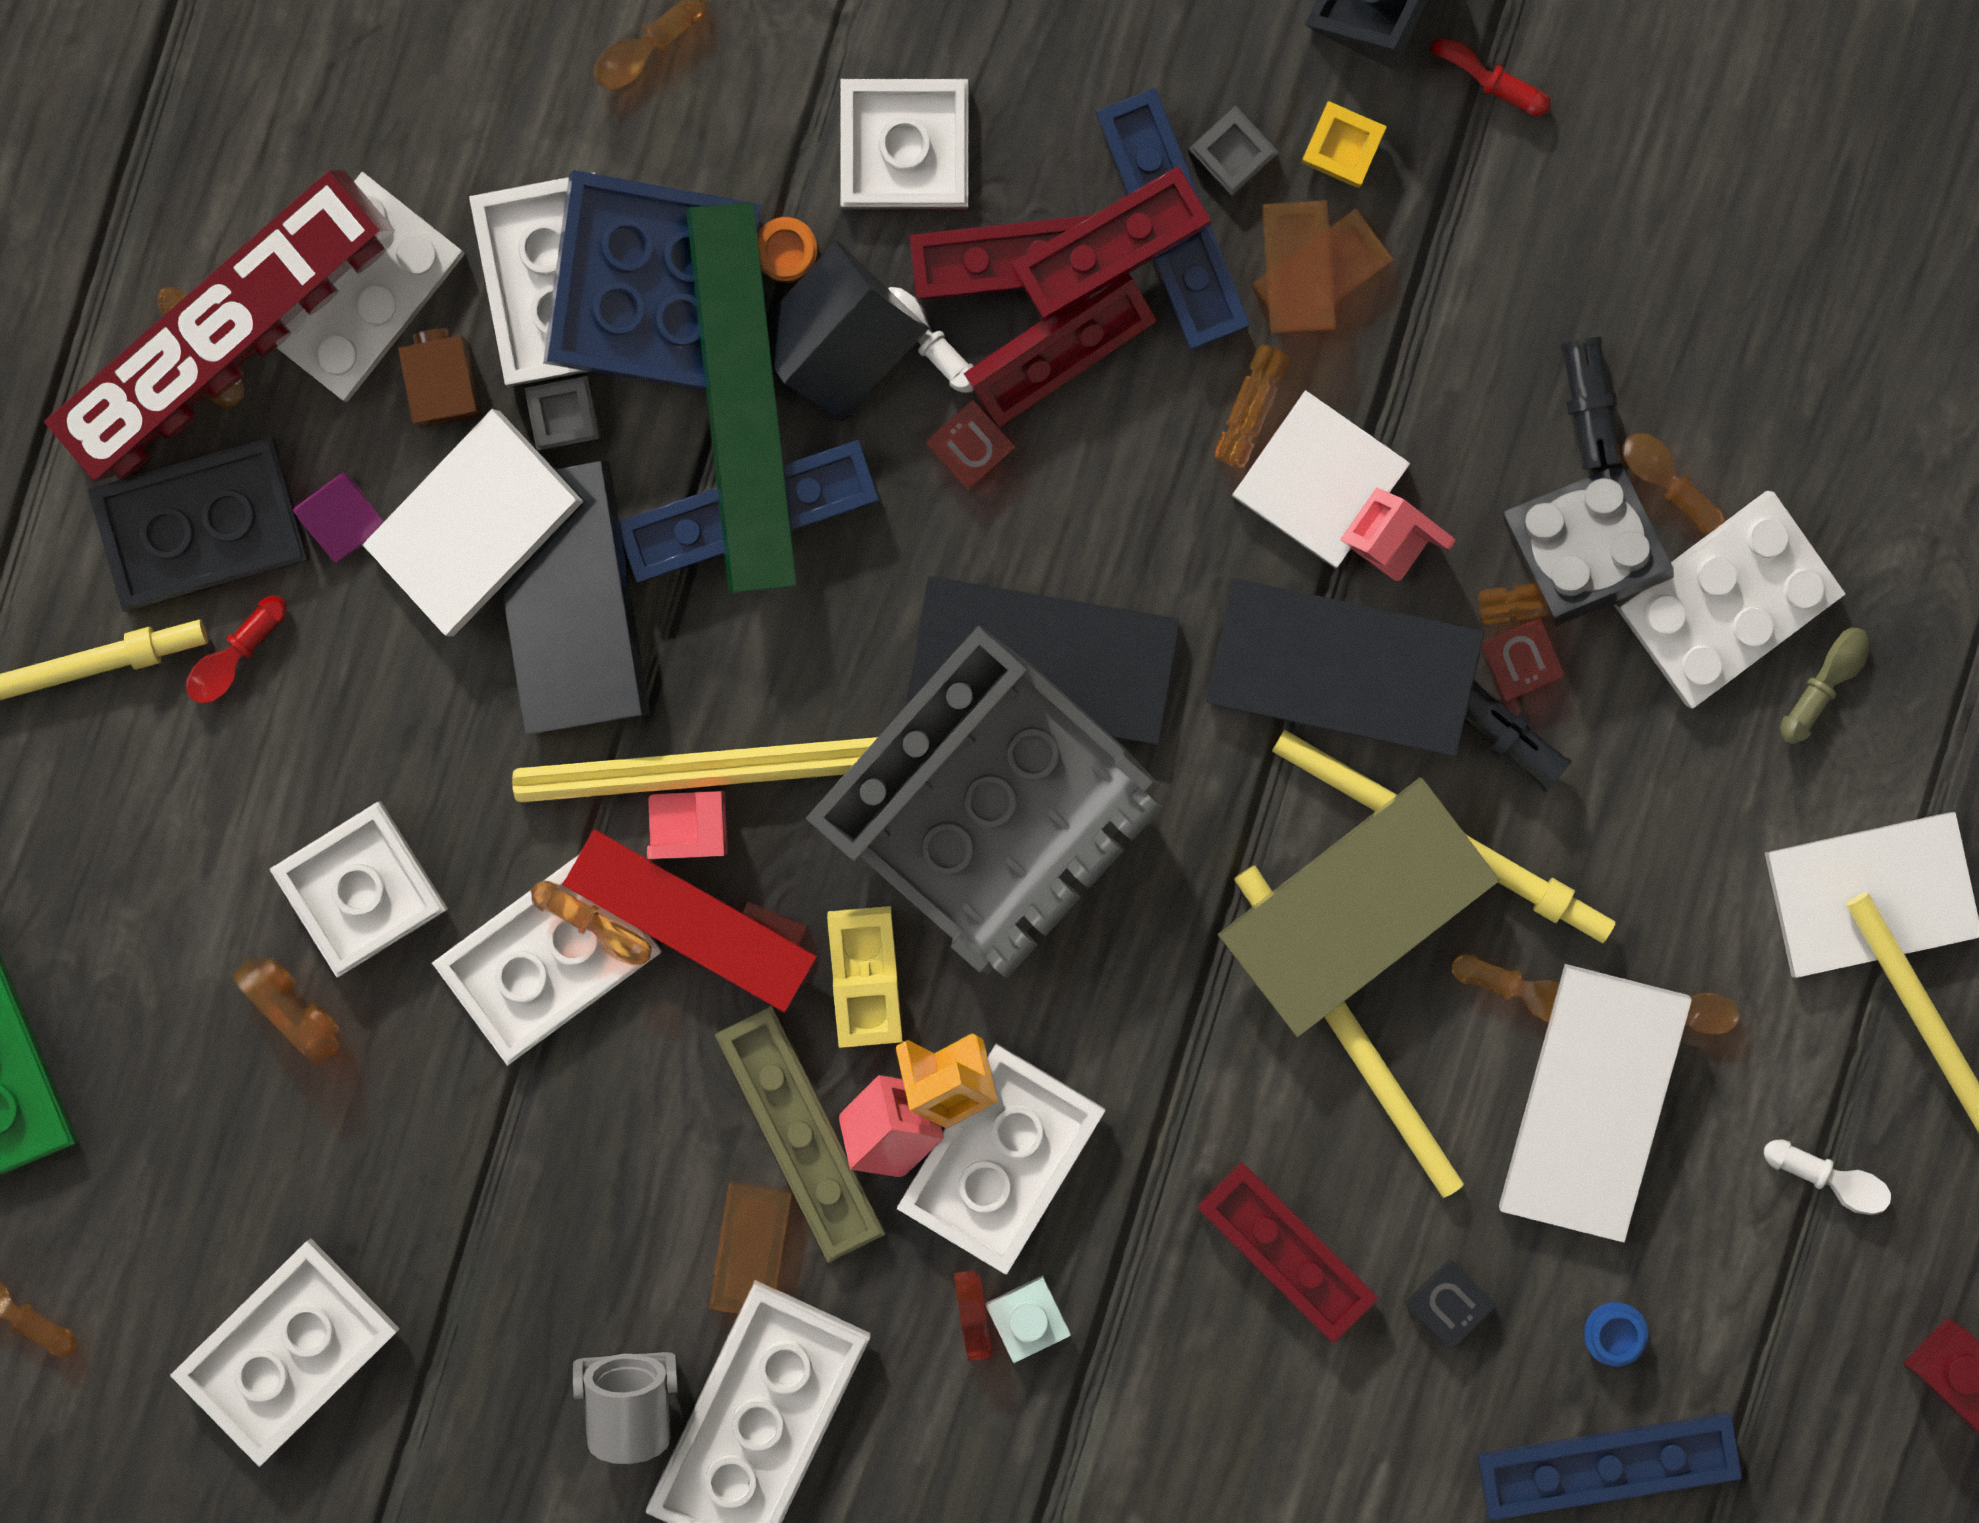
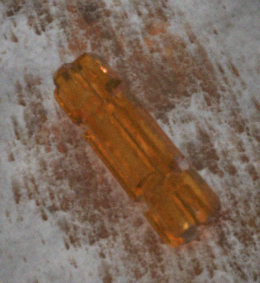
(1251, 406)
(1499, 604)

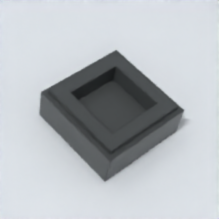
(1233, 151)
(562, 414)

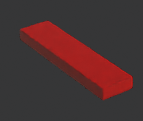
(689, 920)

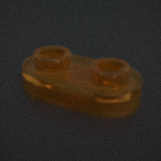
(269, 989)

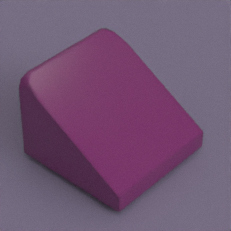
(339, 517)

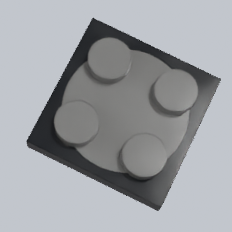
(1588, 544)

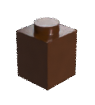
(440, 378)

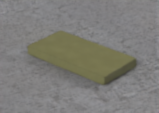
(1358, 907)

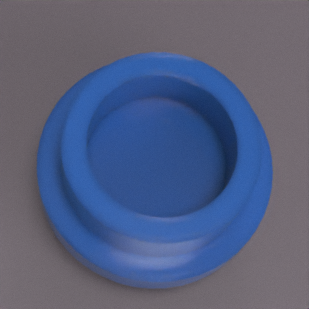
(1616, 1334)

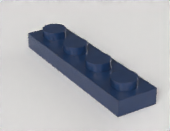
(1194, 269)
(692, 529)
(1609, 1466)

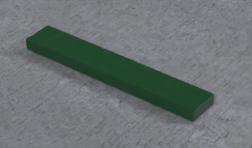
(741, 397)

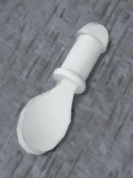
(936, 347)
(1854, 1189)

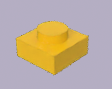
(1343, 144)

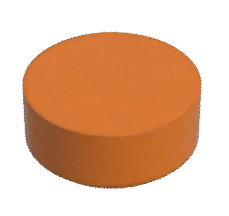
(786, 249)

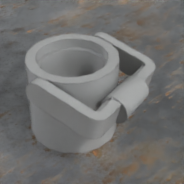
(626, 1404)

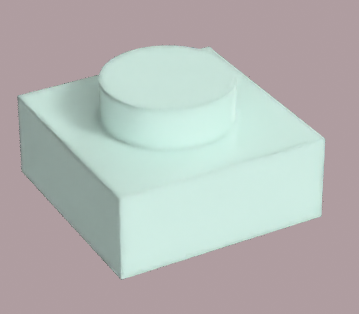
(1028, 1319)

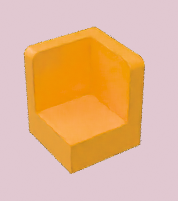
(949, 1082)

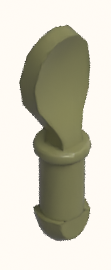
(1841, 663)

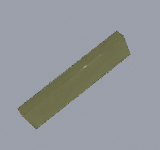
(800, 1133)

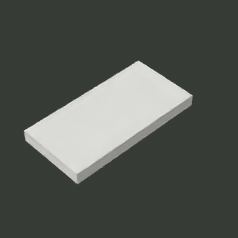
(1594, 1103)
(759, 1413)

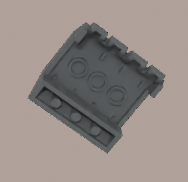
(989, 803)

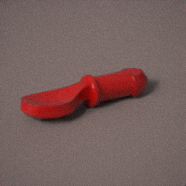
(1495, 82)
(217, 671)

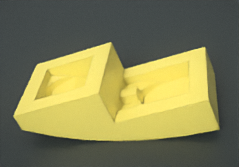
(864, 976)

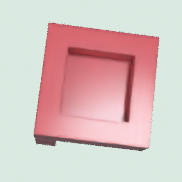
(1392, 534)
(687, 825)
(883, 1132)

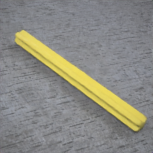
(687, 770)

